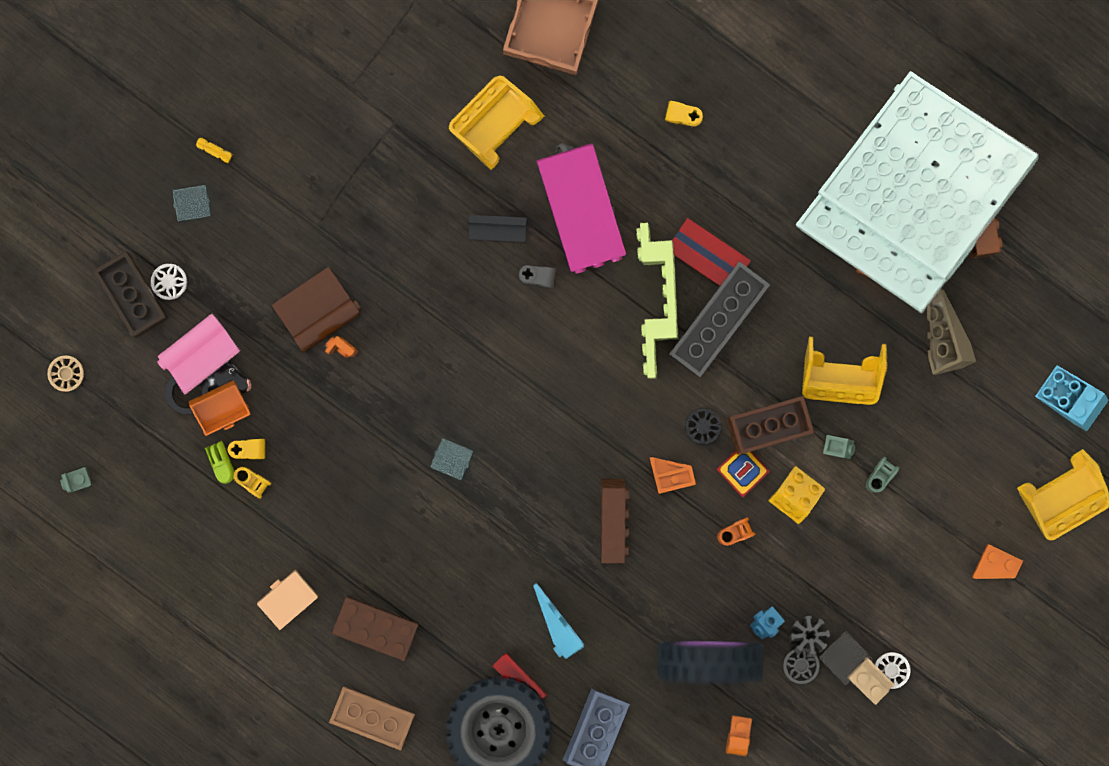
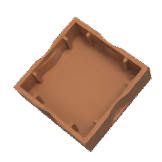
(550, 32)

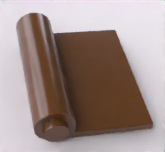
(316, 309)

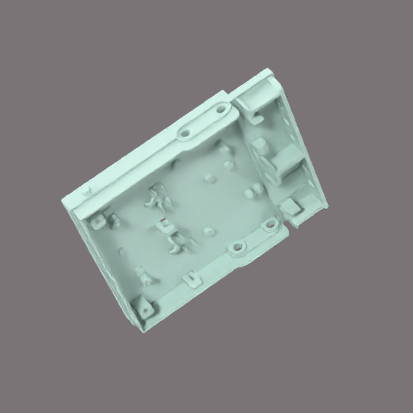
(900, 214)

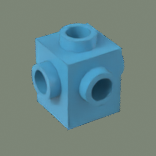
(766, 623)

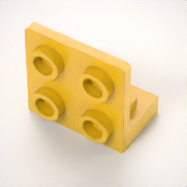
(797, 495)

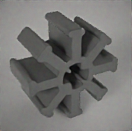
(804, 631)

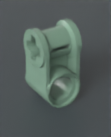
(884, 473)

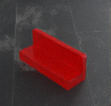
(509, 668)

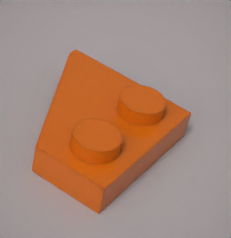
(671, 475)
(996, 564)

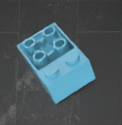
(1072, 398)

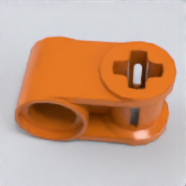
(737, 532)

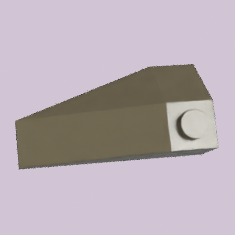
(948, 341)

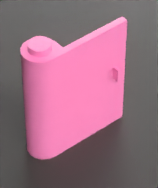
(198, 353)

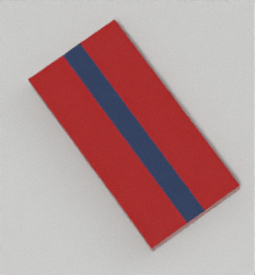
(706, 252)

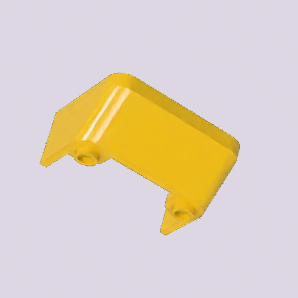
(843, 381)

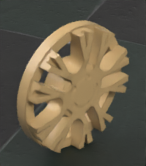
(65, 373)

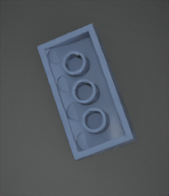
(596, 730)

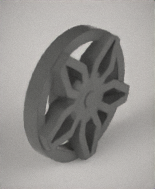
(801, 666)

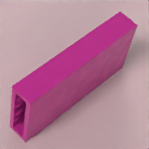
(581, 208)

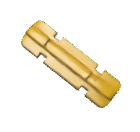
(214, 150)

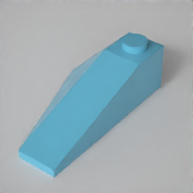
(562, 634)

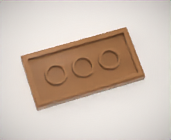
(372, 718)

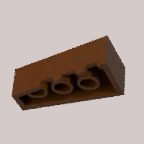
(613, 521)

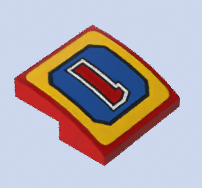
(743, 471)

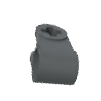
(541, 276)

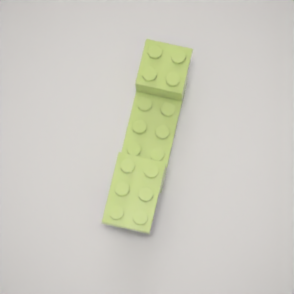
(658, 329)

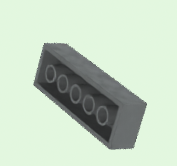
(719, 319)

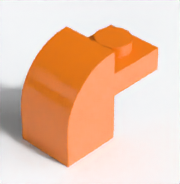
(739, 735)

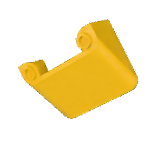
(493, 118)
(1068, 498)

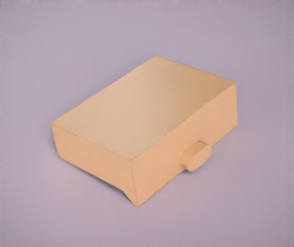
(287, 599)

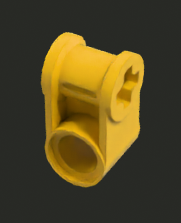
(679, 114)
(250, 449)
(252, 482)

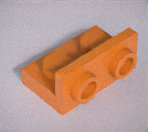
(345, 348)

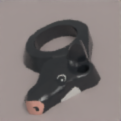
(221, 376)

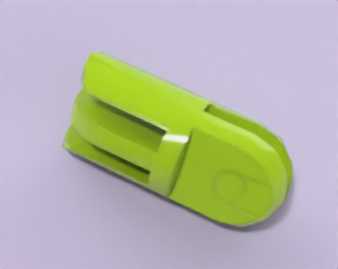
(220, 462)

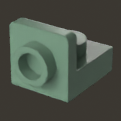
(839, 447)
(76, 480)

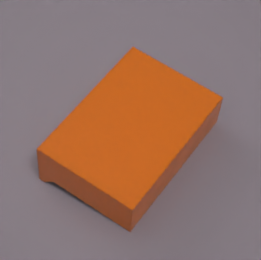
(219, 408)

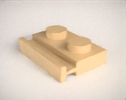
(871, 681)

